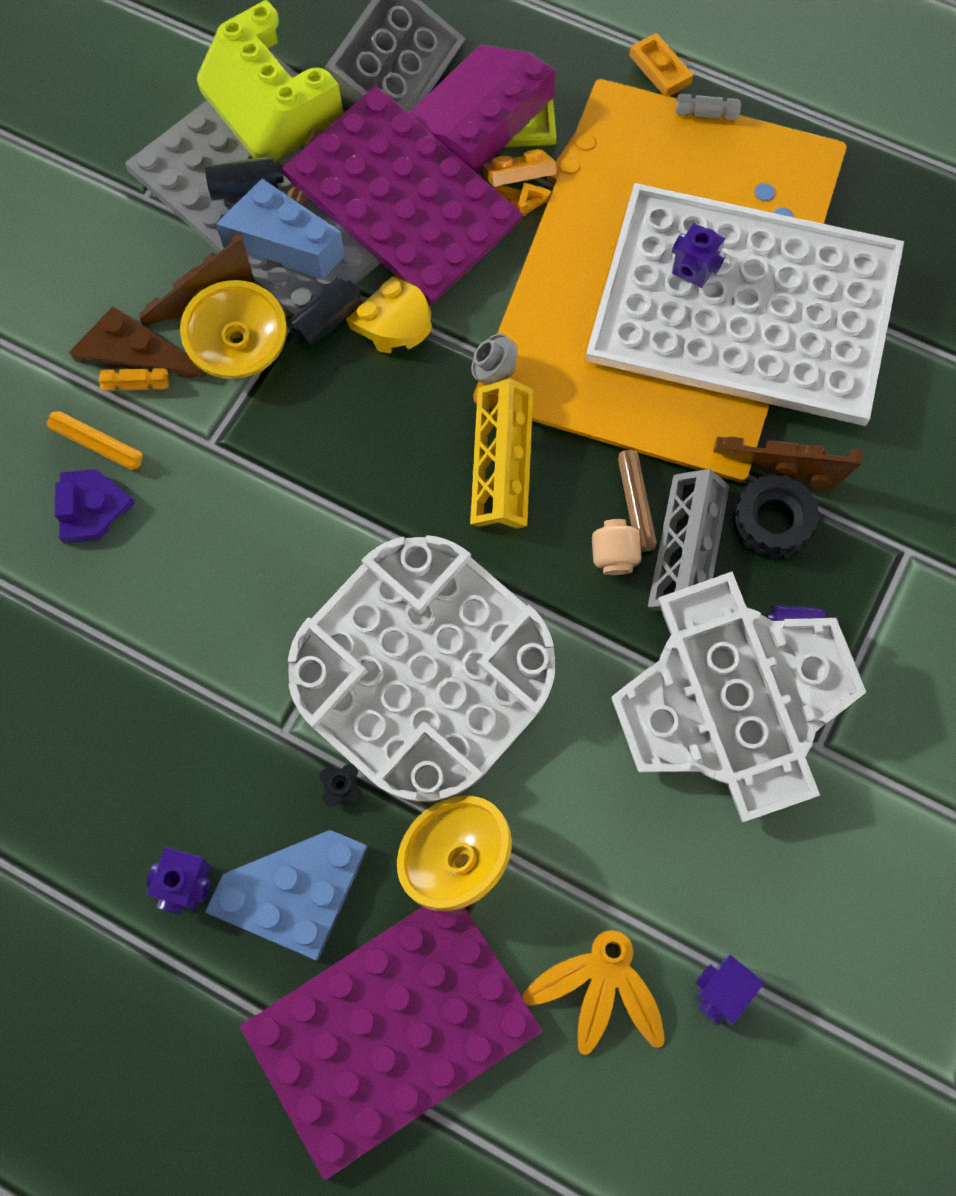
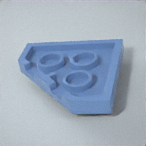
(291, 893)

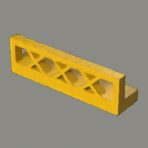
(509, 451)

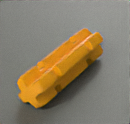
(134, 379)

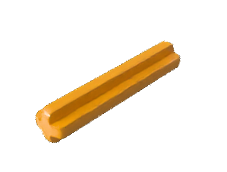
(94, 440)

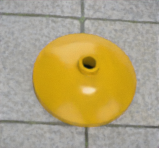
(230, 312)
(445, 839)

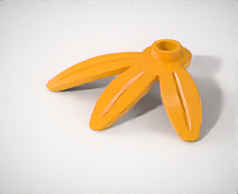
(598, 1001)

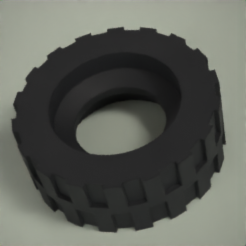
(779, 489)

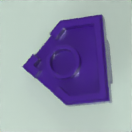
(87, 505)

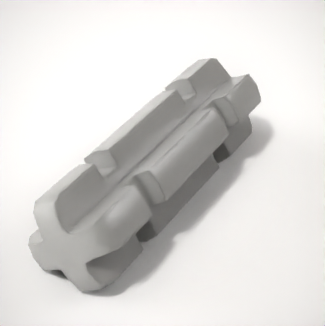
(708, 106)

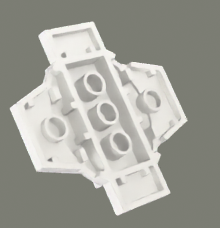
(738, 696)

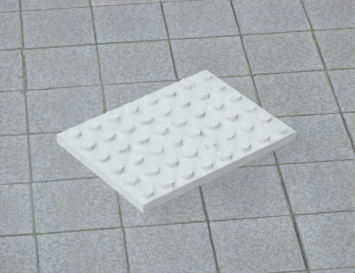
(782, 323)

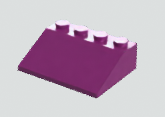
(486, 102)

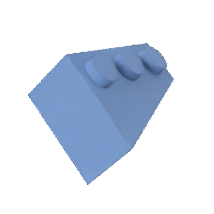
(282, 231)

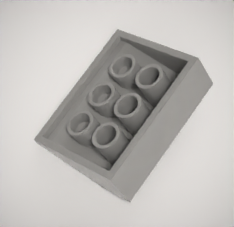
(397, 48)

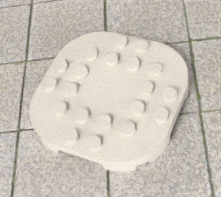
(422, 668)

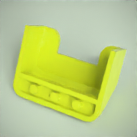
(257, 95)

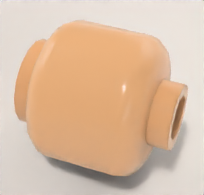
(616, 547)

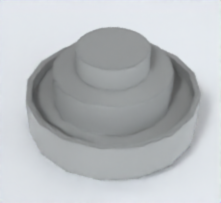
(494, 359)

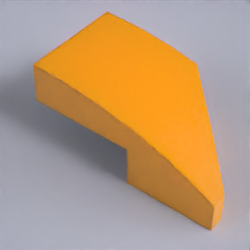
(525, 200)

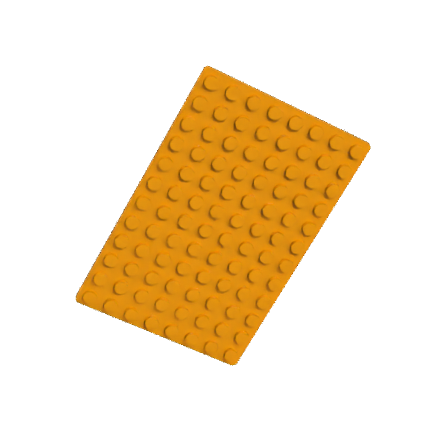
(575, 245)

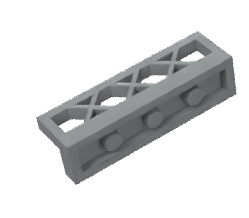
(697, 539)

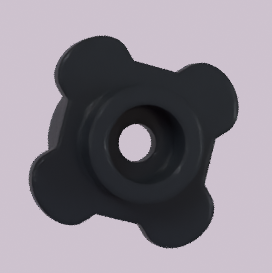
(335, 795)

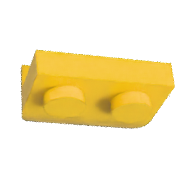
(393, 316)

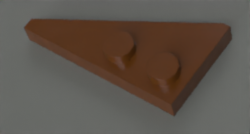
(227, 265)
(126, 343)
(801, 462)

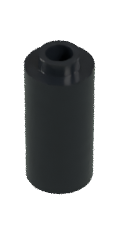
(239, 177)
(324, 313)

